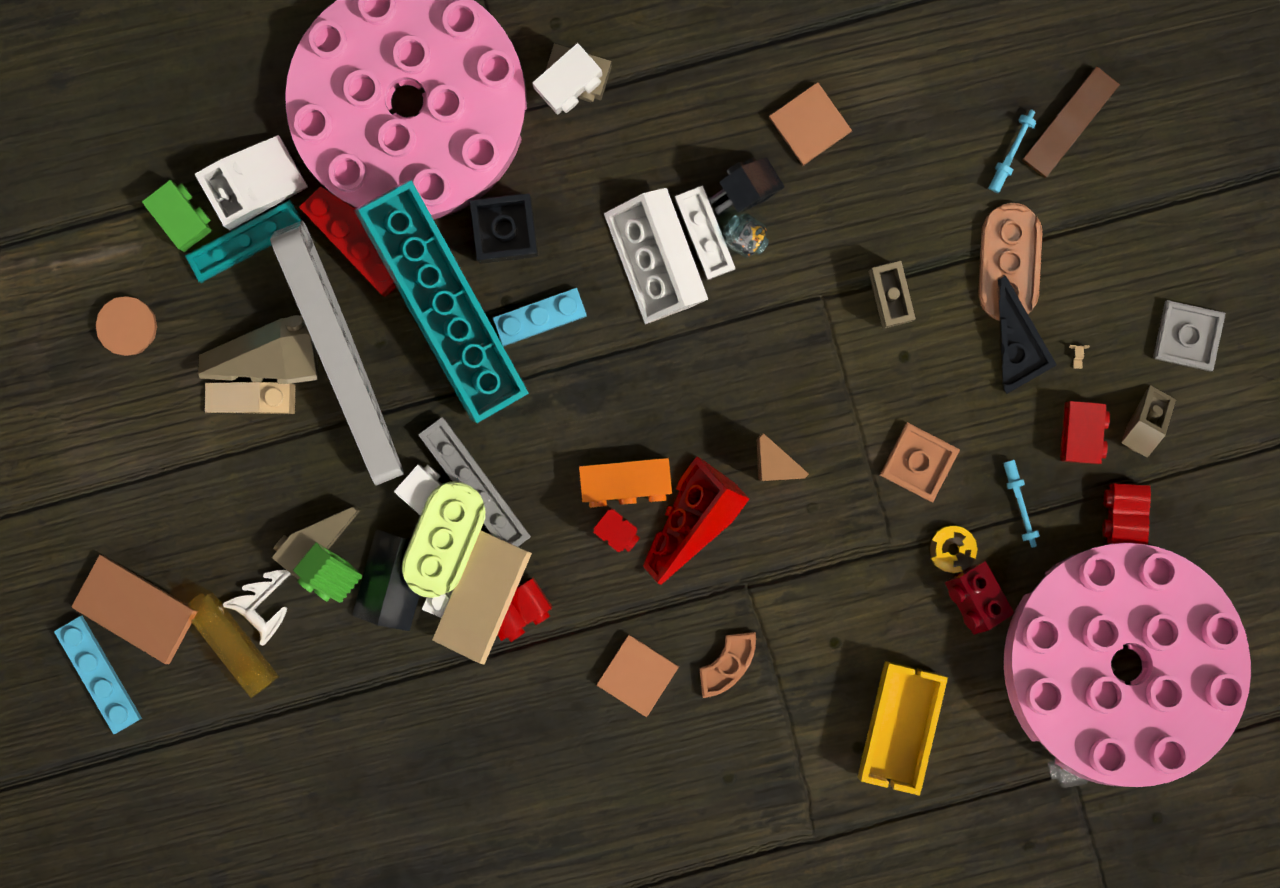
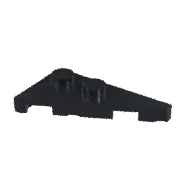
(1022, 348)

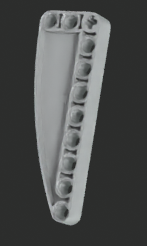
(336, 349)

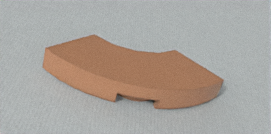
(730, 664)

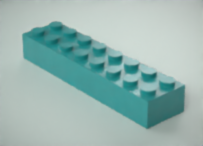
(441, 301)

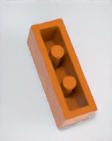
(625, 482)

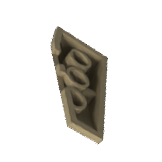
(273, 352)

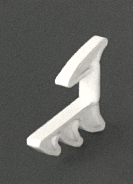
(248, 603)

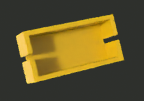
(902, 728)

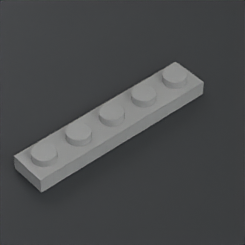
(463, 468)

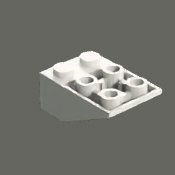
(251, 181)

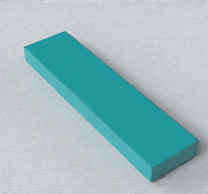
(241, 242)

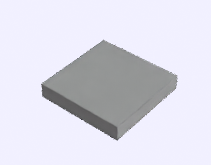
(1189, 335)

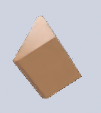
(775, 463)

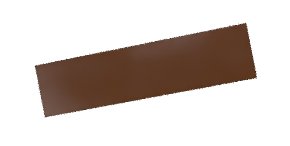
(1070, 122)

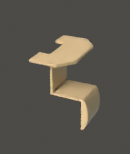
(1079, 355)

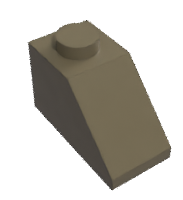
(1149, 422)

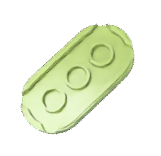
(443, 539)

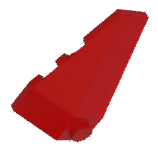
(700, 513)

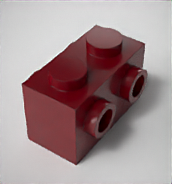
(979, 598)

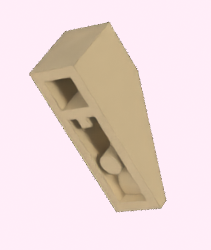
(250, 398)

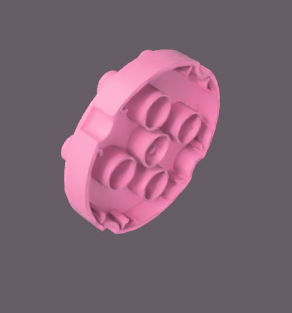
(344, 90)
(1189, 651)

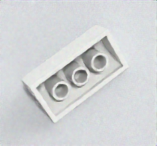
(655, 255)

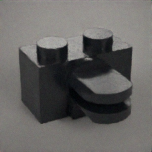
(747, 185)

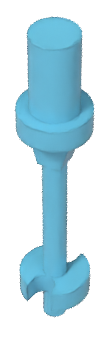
(1004, 169)
(1015, 483)

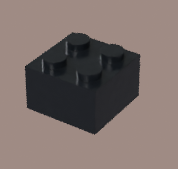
(504, 228)

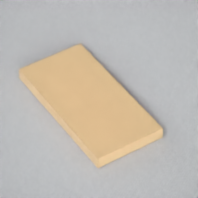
(482, 597)

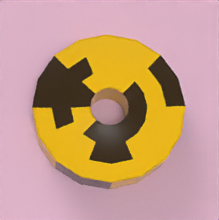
(939, 549)

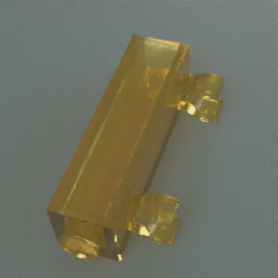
(232, 644)

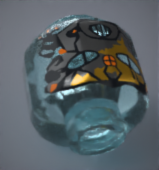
(746, 235)

